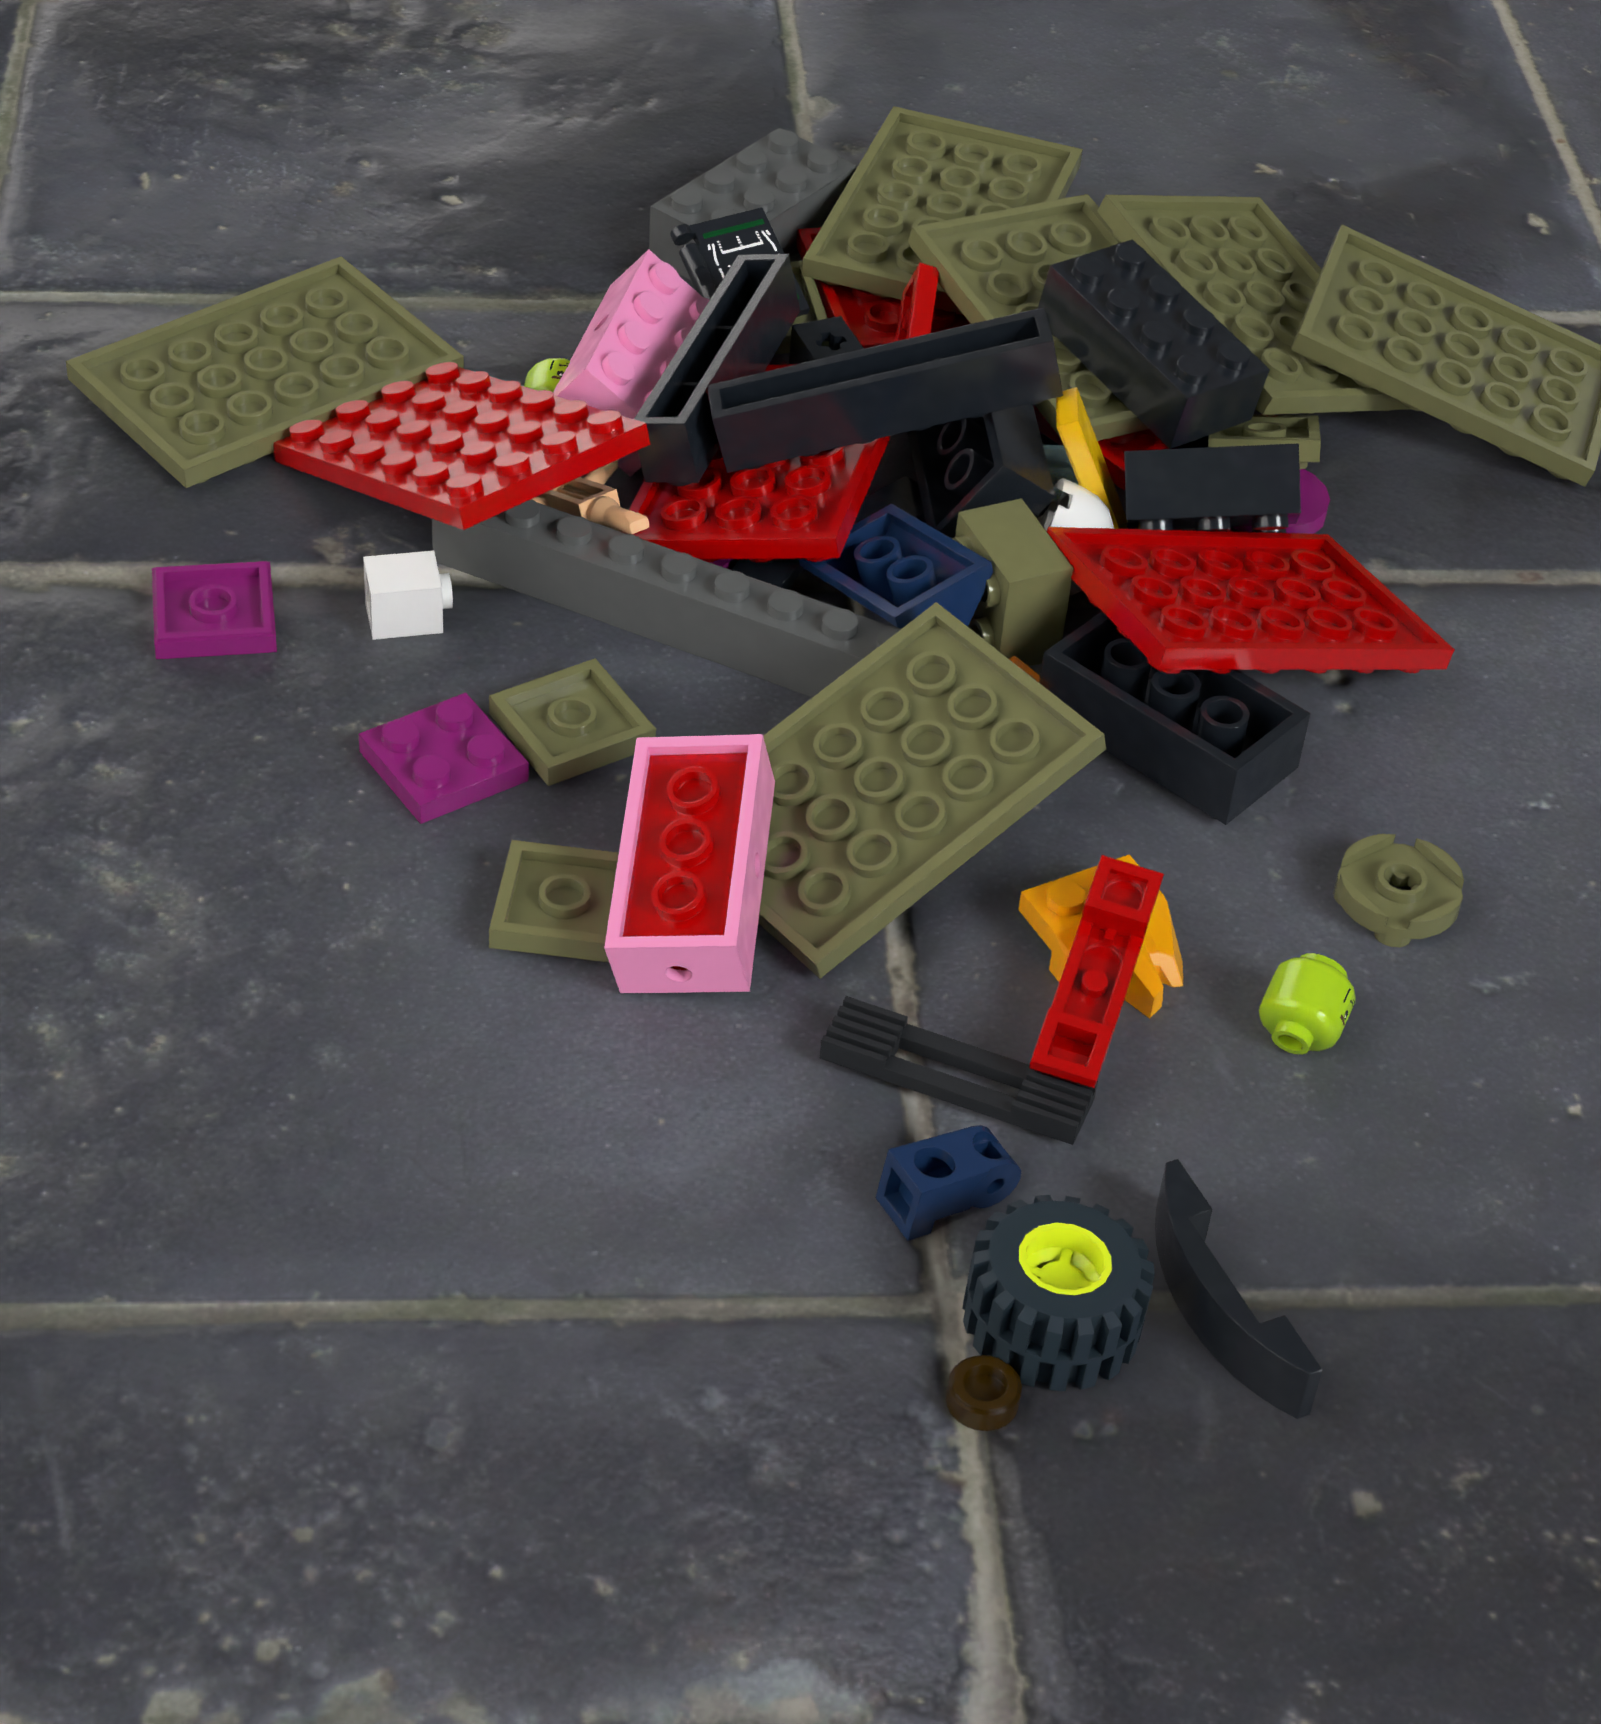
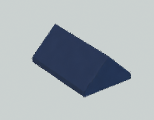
(904, 568)

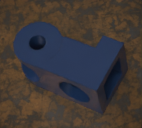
(944, 1178)

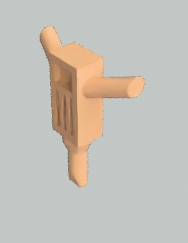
(595, 501)

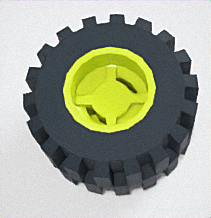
(1058, 1291)

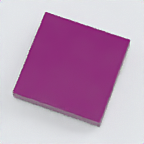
(213, 610)

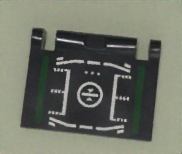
(720, 243)

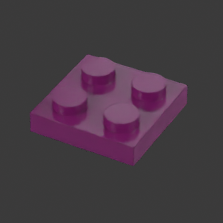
(443, 757)

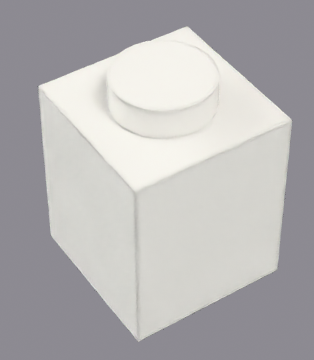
(405, 594)

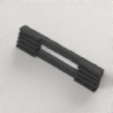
(869, 1037)

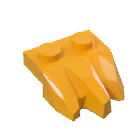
(1056, 912)

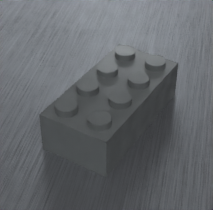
(780, 173)

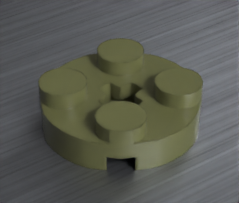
(1396, 914)

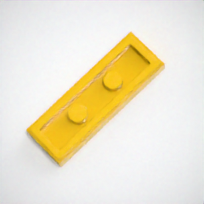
(1086, 454)

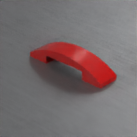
(1097, 972)

